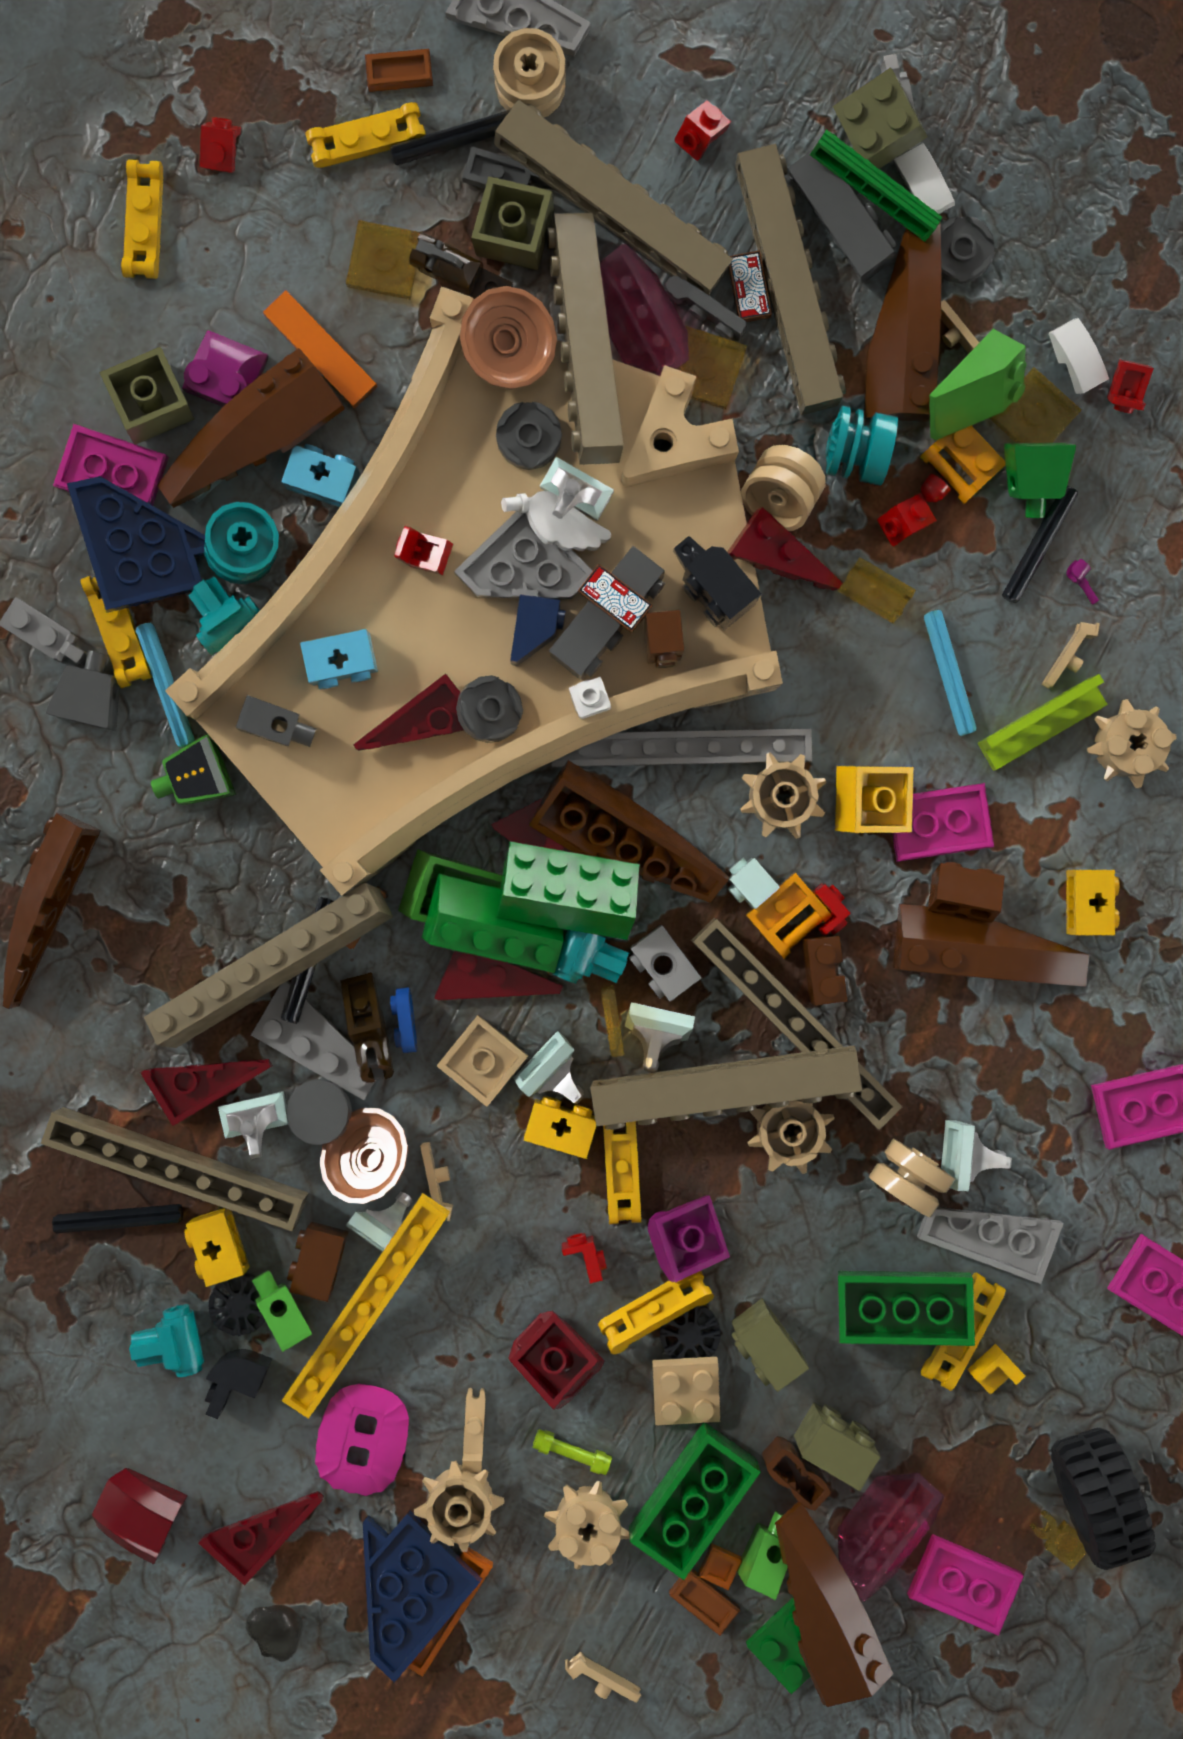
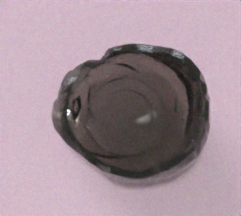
(275, 1630)

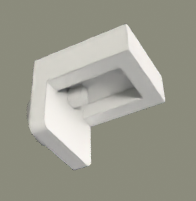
(589, 698)

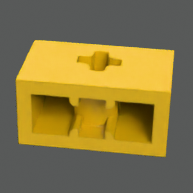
(1087, 885)
(572, 1141)
(220, 1229)

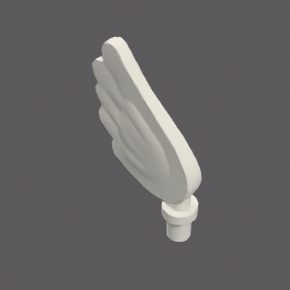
(568, 533)

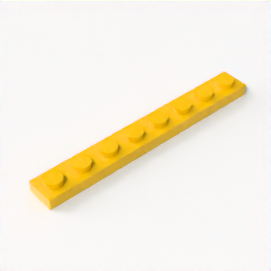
(366, 1305)

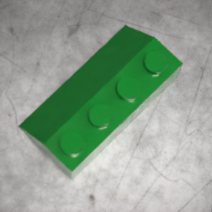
(466, 921)

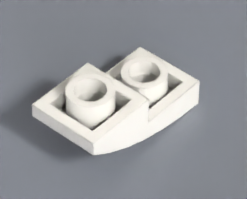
(924, 178)
(1079, 352)

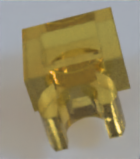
(1061, 1540)

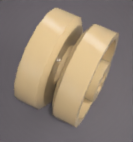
(530, 69)
(784, 484)
(910, 1179)

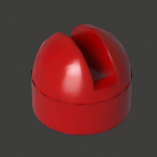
(934, 489)

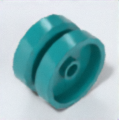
(237, 524)

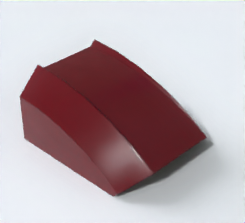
(554, 1359)
(138, 1512)

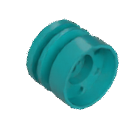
(861, 445)

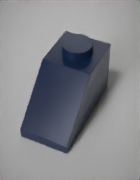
(535, 626)

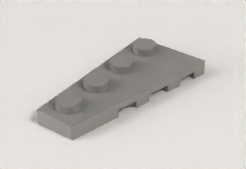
(512, 15)
(312, 1043)
(1000, 1240)

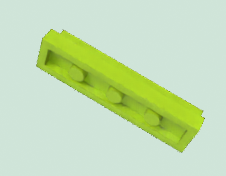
(1043, 723)

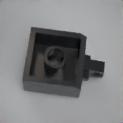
(716, 582)

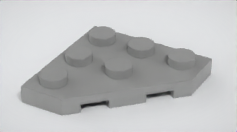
(519, 563)

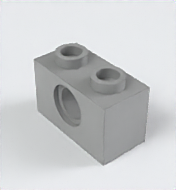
(681, 973)

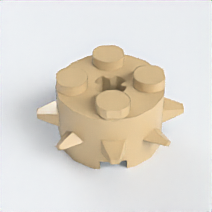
(1113, 744)
(799, 805)
(793, 1150)
(468, 1520)
(583, 1544)

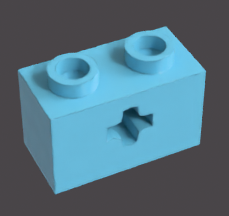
(302, 478)
(321, 652)

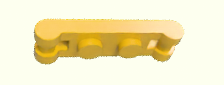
(364, 135)
(142, 219)
(118, 636)
(622, 1174)
(653, 1311)
(960, 1355)

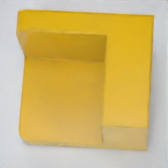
(994, 1369)

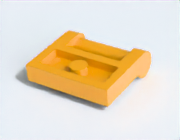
(971, 454)
(784, 906)

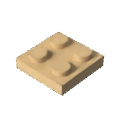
(482, 1060)
(686, 1390)

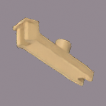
(957, 329)
(1067, 658)
(435, 1176)
(474, 1431)
(607, 1679)

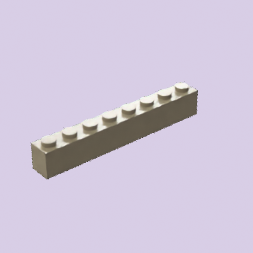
(611, 198)
(789, 280)
(586, 339)
(268, 966)
(787, 1013)
(726, 1086)
(174, 1168)

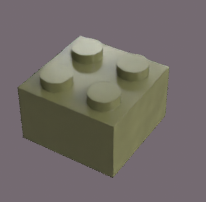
(880, 120)
(513, 223)
(146, 395)
(769, 1345)
(837, 1445)

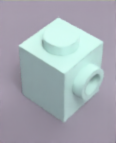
(751, 882)

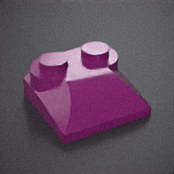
(222, 369)
(687, 1238)

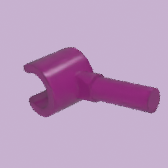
(1076, 573)

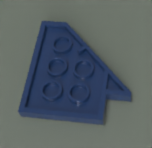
(134, 546)
(409, 1590)

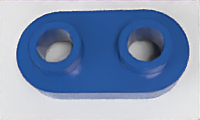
(402, 1005)

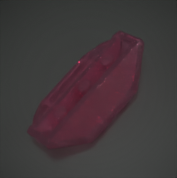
(641, 314)
(886, 1529)

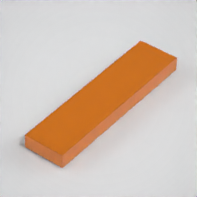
(320, 349)
(424, 1659)

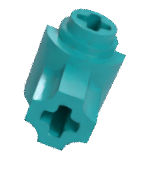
(221, 614)
(589, 954)
(171, 1342)

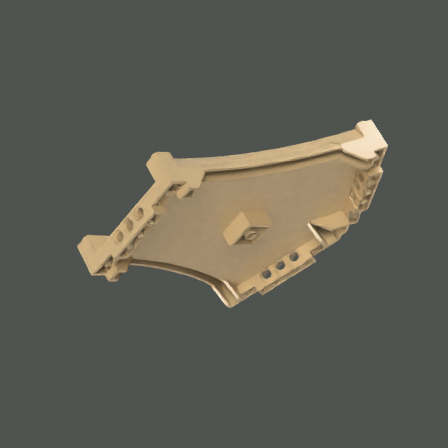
(448, 480)

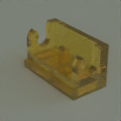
(876, 590)

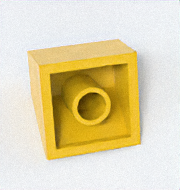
(874, 799)

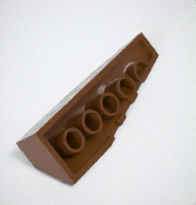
(907, 334)
(264, 417)
(606, 824)
(44, 898)
(981, 949)
(833, 1625)

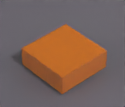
(720, 1566)

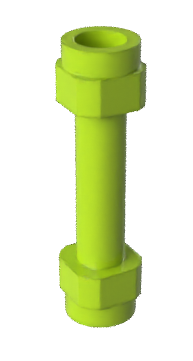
(598, 1461)

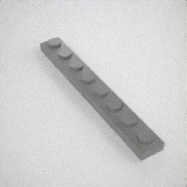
(693, 748)

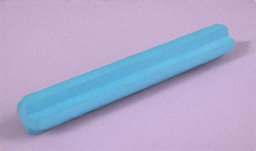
(950, 672)
(163, 679)

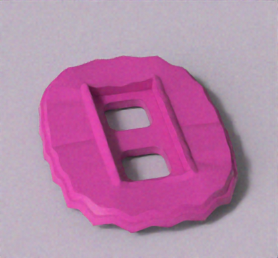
(338, 1435)

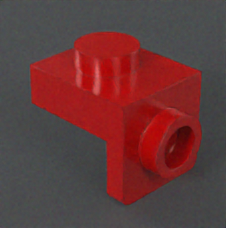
(701, 129)
(218, 144)
(1129, 386)
(906, 519)
(423, 551)
(832, 899)
(594, 1259)

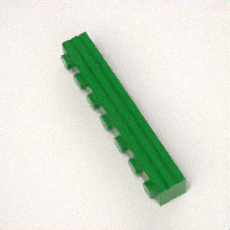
(876, 185)

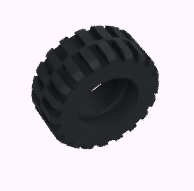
(1103, 1498)

